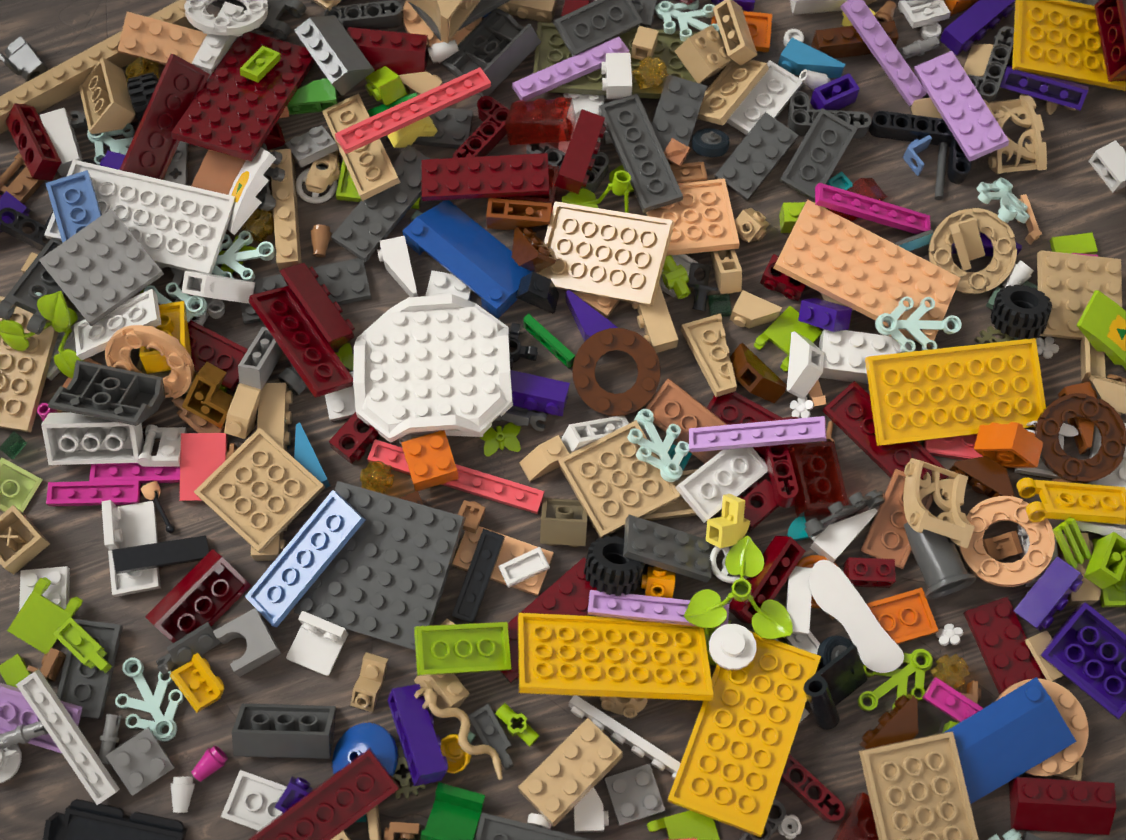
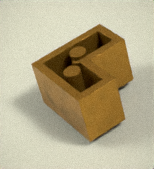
(206, 398)

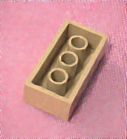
(570, 772)

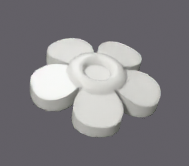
(1046, 347)
(801, 408)
(950, 634)

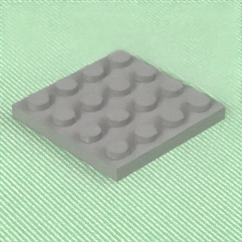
(101, 267)

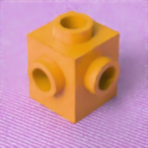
(658, 582)

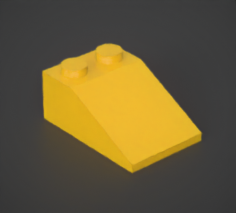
(175, 324)

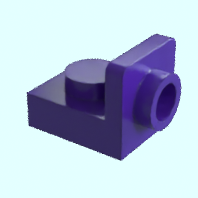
(293, 793)

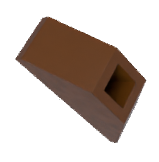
(529, 250)
(756, 375)
(985, 476)
(895, 726)

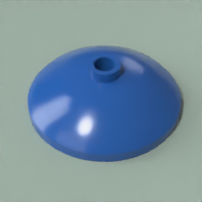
(359, 739)

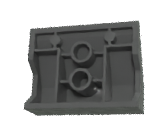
(495, 46)
(110, 394)

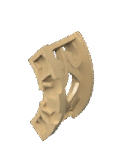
(1035, 151)
(953, 489)

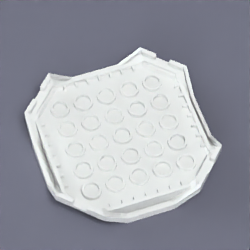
(432, 368)

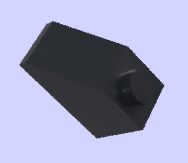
(538, 292)

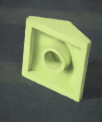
(16, 486)

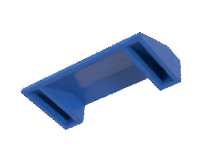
(468, 254)
(1009, 738)

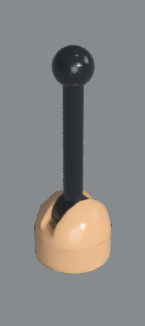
(152, 492)

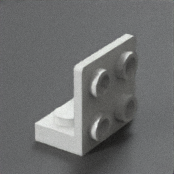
(128, 524)
(317, 644)

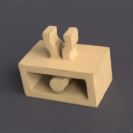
(447, 688)

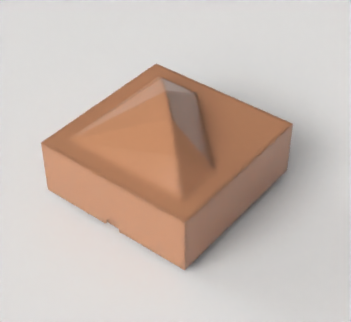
(676, 152)

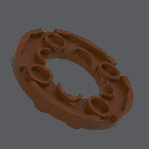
(647, 364)
(1110, 428)

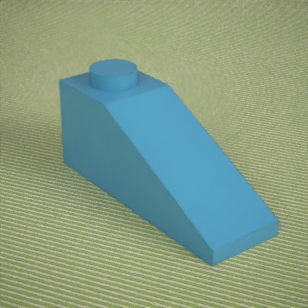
(800, 56)
(306, 456)

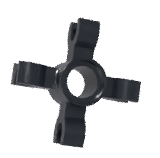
(527, 352)

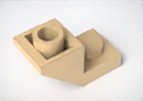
(370, 682)

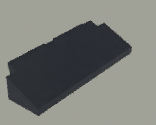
(103, 822)

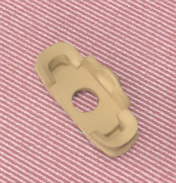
(318, 180)

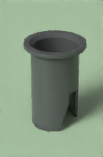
(938, 563)

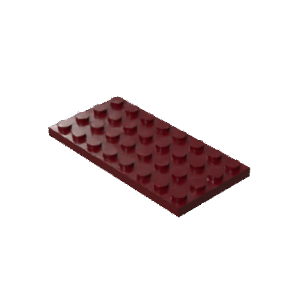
(236, 112)

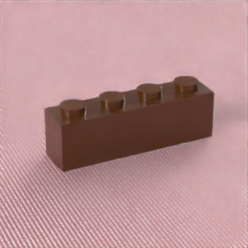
(846, 41)

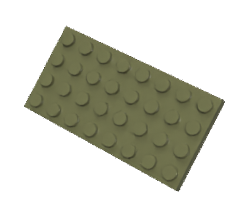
(554, 50)

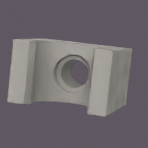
(260, 642)

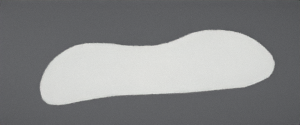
(842, 601)

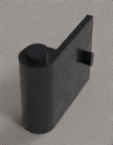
(833, 685)

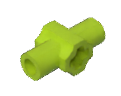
(675, 277)
(507, 715)

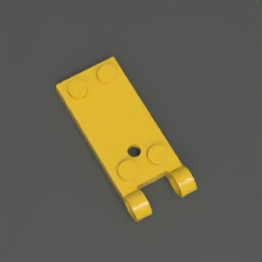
(1074, 500)

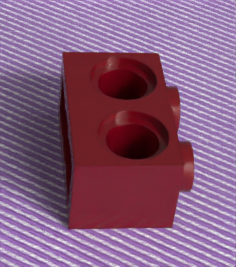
(782, 283)
(350, 434)
(870, 572)

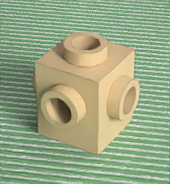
(751, 225)

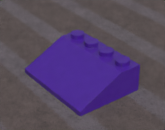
(1092, 657)

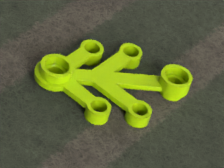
(899, 678)

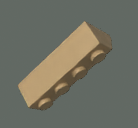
(106, 98)

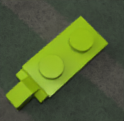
(82, 645)

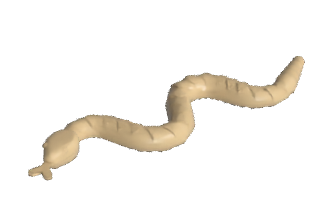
(431, 698)

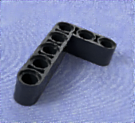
(910, 132)
(21, 220)

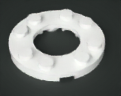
(251, 19)

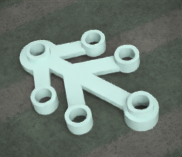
(666, 10)
(118, 146)
(1010, 207)
(232, 255)
(189, 301)
(914, 325)
(669, 469)
(151, 702)

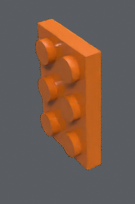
(759, 27)
(905, 616)

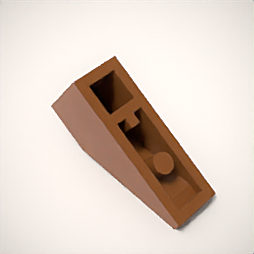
(508, 214)
(1083, 425)

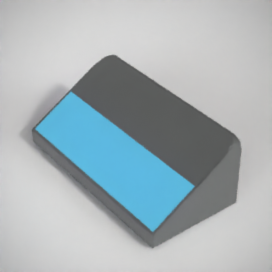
(917, 244)

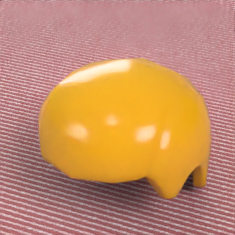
(455, 756)

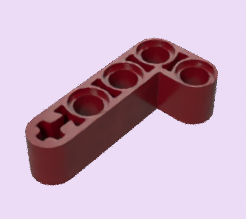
(490, 125)
(781, 463)
(801, 790)

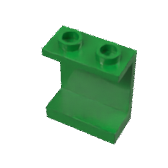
(453, 814)

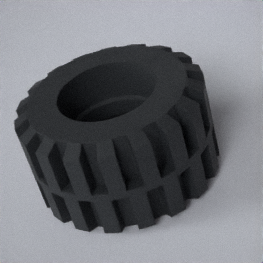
(141, 91)
(1021, 311)
(608, 568)

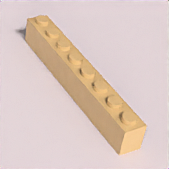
(274, 421)

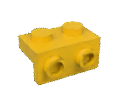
(198, 683)

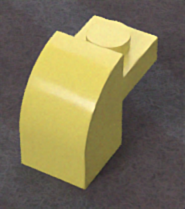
(408, 134)
(731, 526)

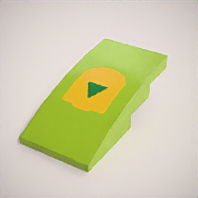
(1105, 327)

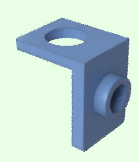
(912, 150)

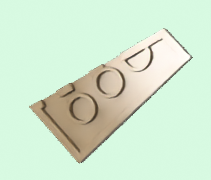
(710, 350)

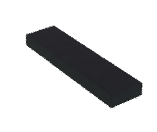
(160, 554)
(478, 576)

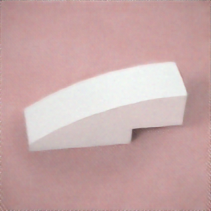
(799, 600)

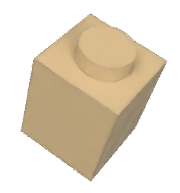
(644, 43)

